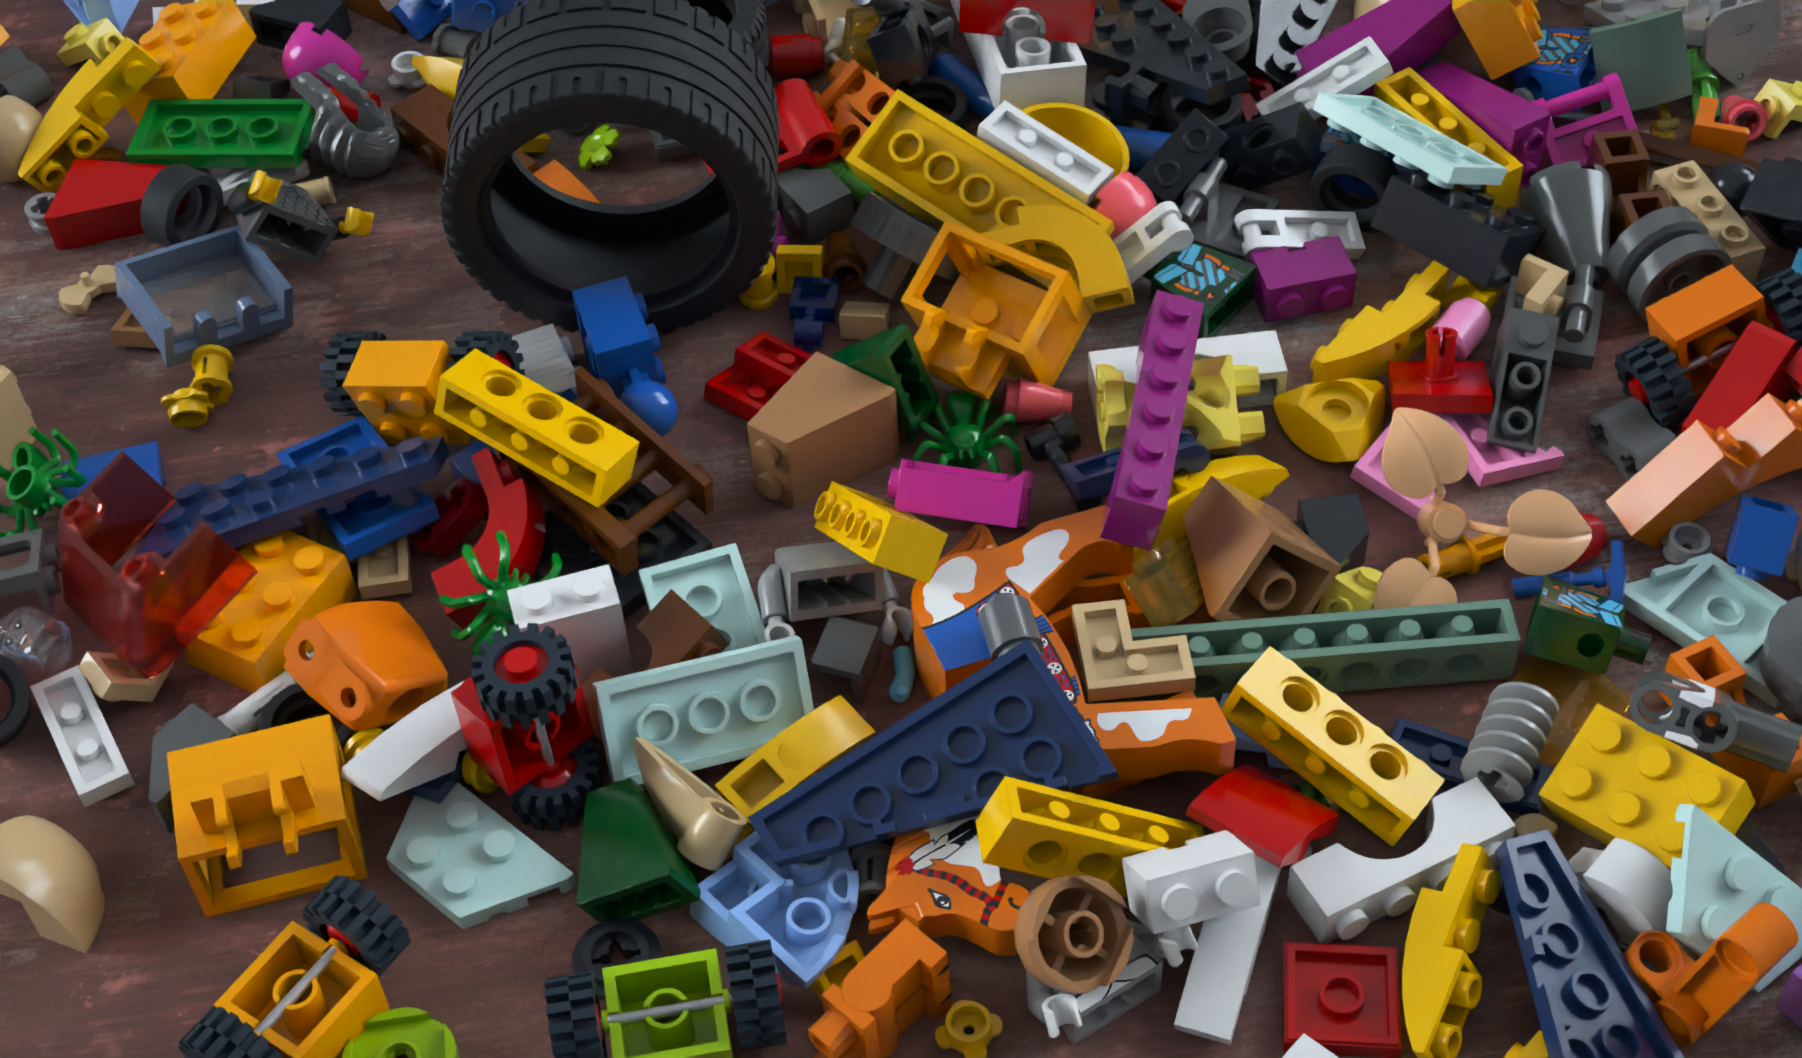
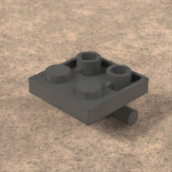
(1212, 207)
(1577, 322)

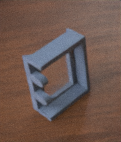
(205, 293)

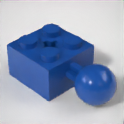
(623, 348)

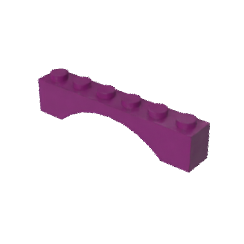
(1154, 423)

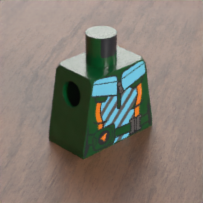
(1208, 277)
(1581, 629)

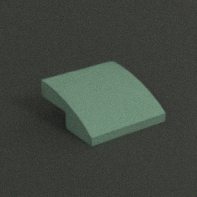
(1647, 57)

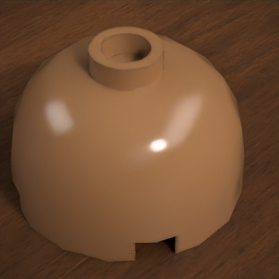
(1073, 934)

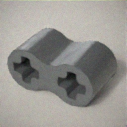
(23, 77)
(1627, 435)

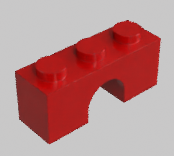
(1064, 19)

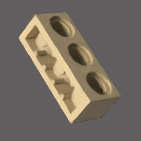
(1691, 188)

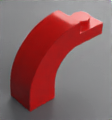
(513, 509)

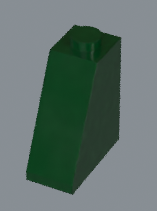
(897, 363)
(630, 857)

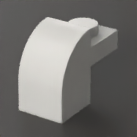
(1627, 885)

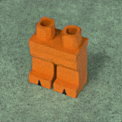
(852, 101)
(884, 997)

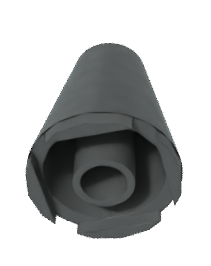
(1576, 215)

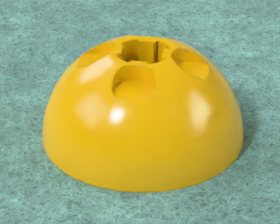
(1087, 131)

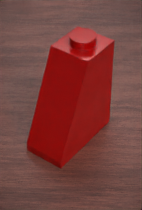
(100, 202)
(1746, 377)

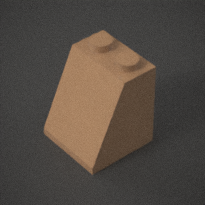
(822, 430)
(1253, 557)

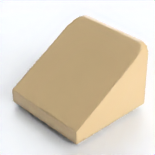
(863, 319)

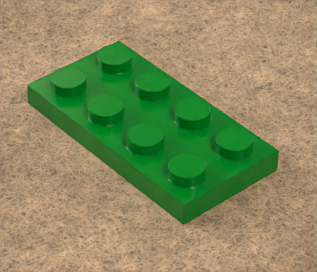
(223, 133)

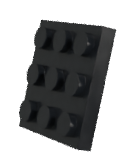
(661, 543)

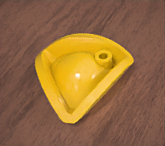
(1333, 417)

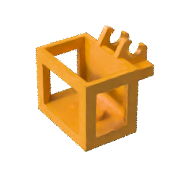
(991, 319)
(260, 793)

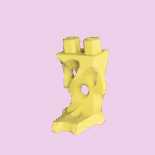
(1208, 407)

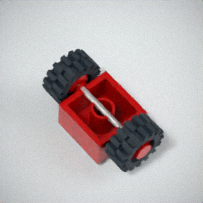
(530, 725)

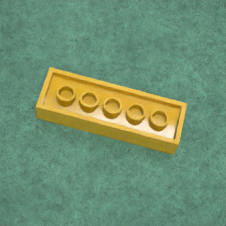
(953, 176)

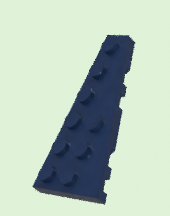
(269, 503)
(940, 763)
(1574, 967)

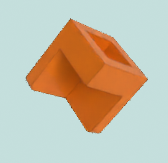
(1717, 135)

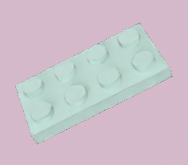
(1409, 140)
(705, 706)

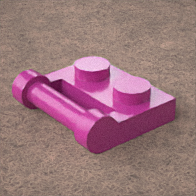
(1574, 140)

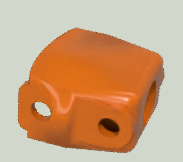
(366, 663)

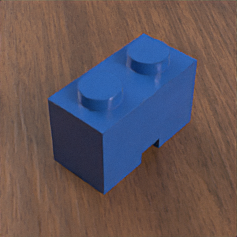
(1760, 537)

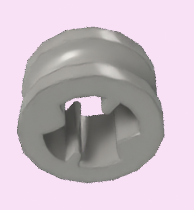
(36, 209)

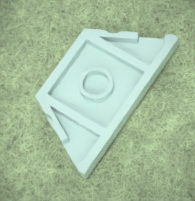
(1709, 600)
(471, 859)
(1720, 883)

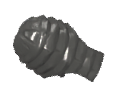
(334, 141)

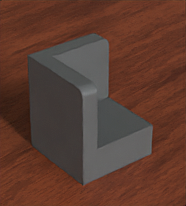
(849, 651)

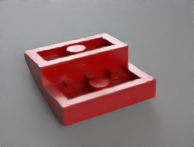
(756, 376)
(1263, 814)

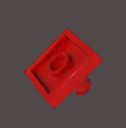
(1440, 381)

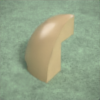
(52, 880)

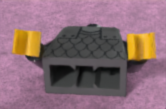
(290, 219)

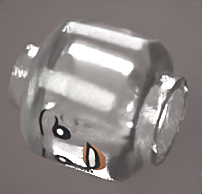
(35, 641)

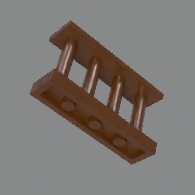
(610, 537)

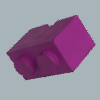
(1303, 279)

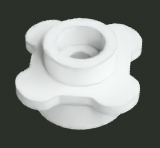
(404, 72)

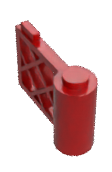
(803, 128)

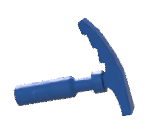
(1614, 577)

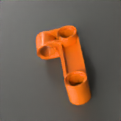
(1700, 993)

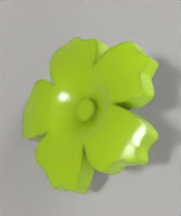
(596, 147)

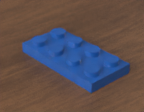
(368, 519)

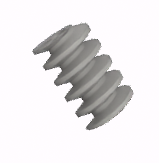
(1510, 739)

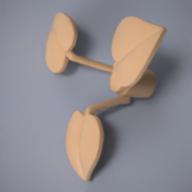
(1428, 452)

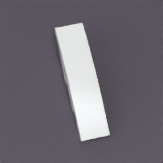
(410, 751)
(1225, 964)

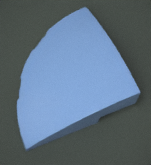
(796, 906)

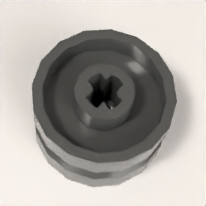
(1663, 256)

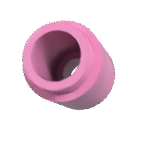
(1471, 322)

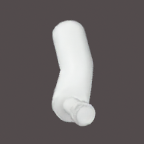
(835, 41)

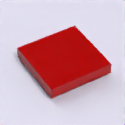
(1342, 998)

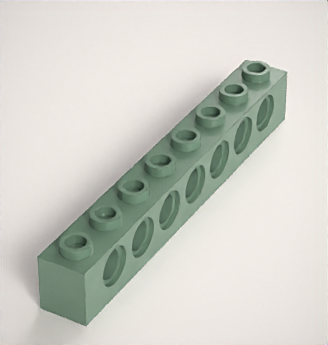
(1355, 647)

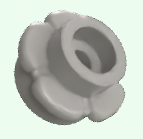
(1686, 542)

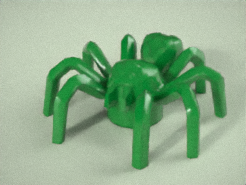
(964, 441)
(32, 482)
(495, 595)

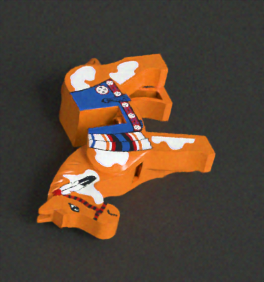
(938, 872)

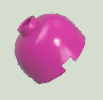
(310, 51)

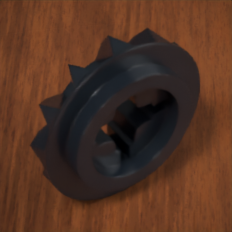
(596, 946)

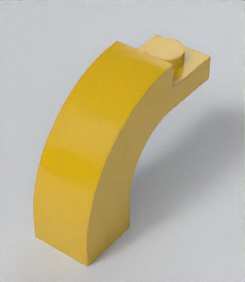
(1074, 240)

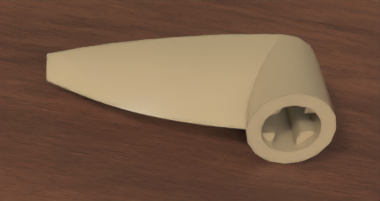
(691, 808)

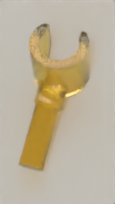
(1666, 124)

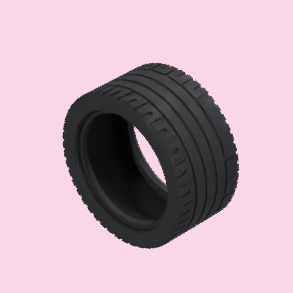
(623, 65)

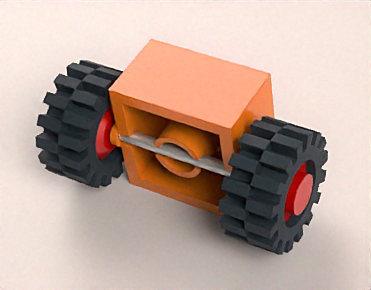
(1696, 333)

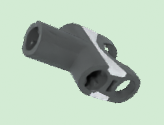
(1739, 729)

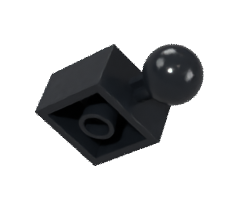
(1766, 196)

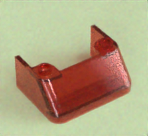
(154, 602)

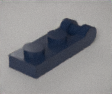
(1093, 475)

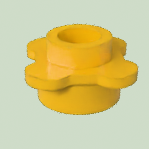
(188, 407)
(968, 1015)

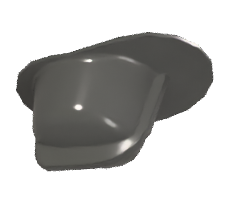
(1222, 23)

